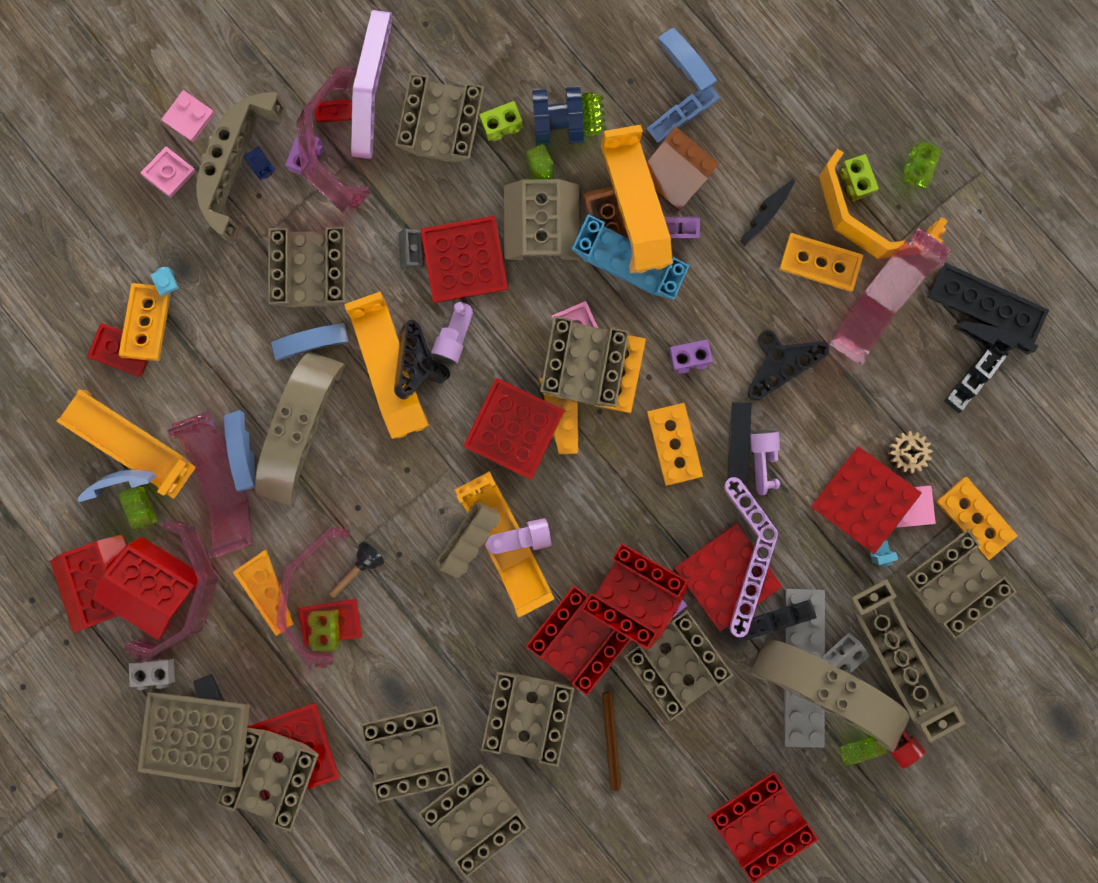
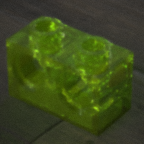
(540, 163)
(924, 166)
(137, 507)
(330, 630)
(861, 751)

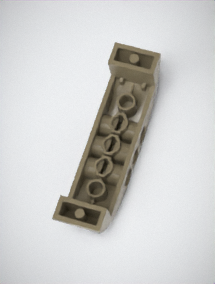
(226, 153)
(295, 427)
(903, 662)
(832, 691)

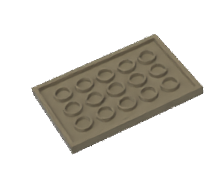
(194, 738)

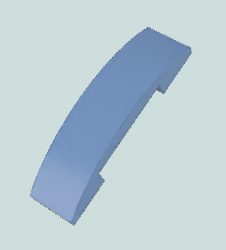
(309, 340)
(135, 478)

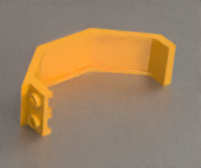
(852, 228)
(516, 567)

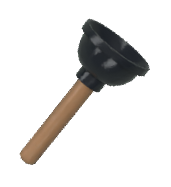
(367, 558)

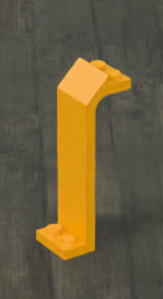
(637, 199)
(380, 352)
(126, 442)

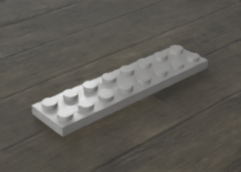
(802, 720)

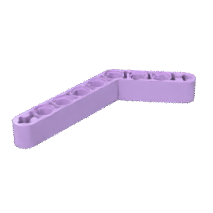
(366, 83)
(763, 563)

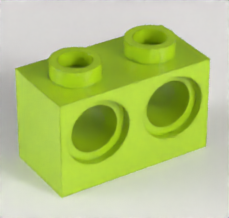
(499, 116)
(864, 177)

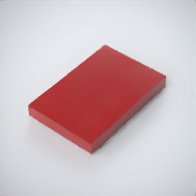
(106, 351)
(348, 620)

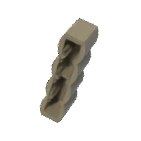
(467, 540)

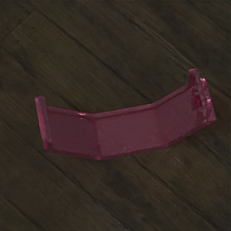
(311, 168)
(888, 293)
(227, 506)
(201, 601)
(319, 658)

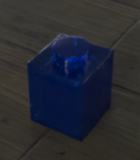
(259, 163)

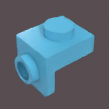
(164, 280)
(884, 556)

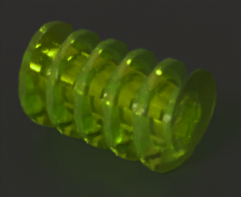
(592, 114)

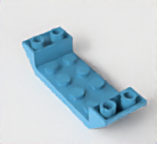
(613, 254)

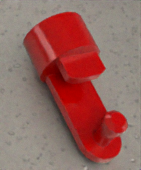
(908, 751)

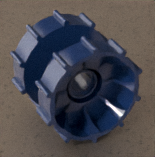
(558, 116)

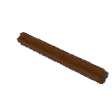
(611, 741)

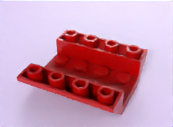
(78, 577)
(146, 586)
(637, 597)
(577, 643)
(763, 827)

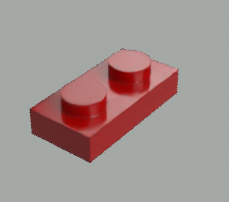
(334, 111)

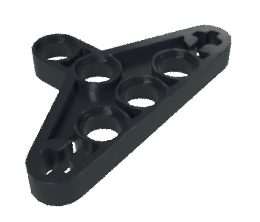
(418, 355)
(790, 358)

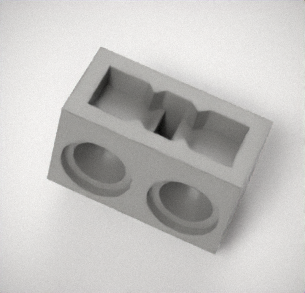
(846, 654)
(151, 670)

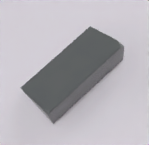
(410, 249)

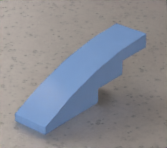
(687, 59)
(683, 113)
(239, 452)

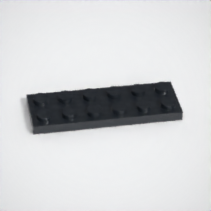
(987, 302)

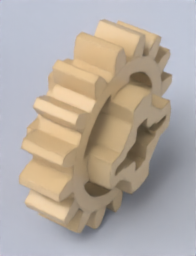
(910, 444)

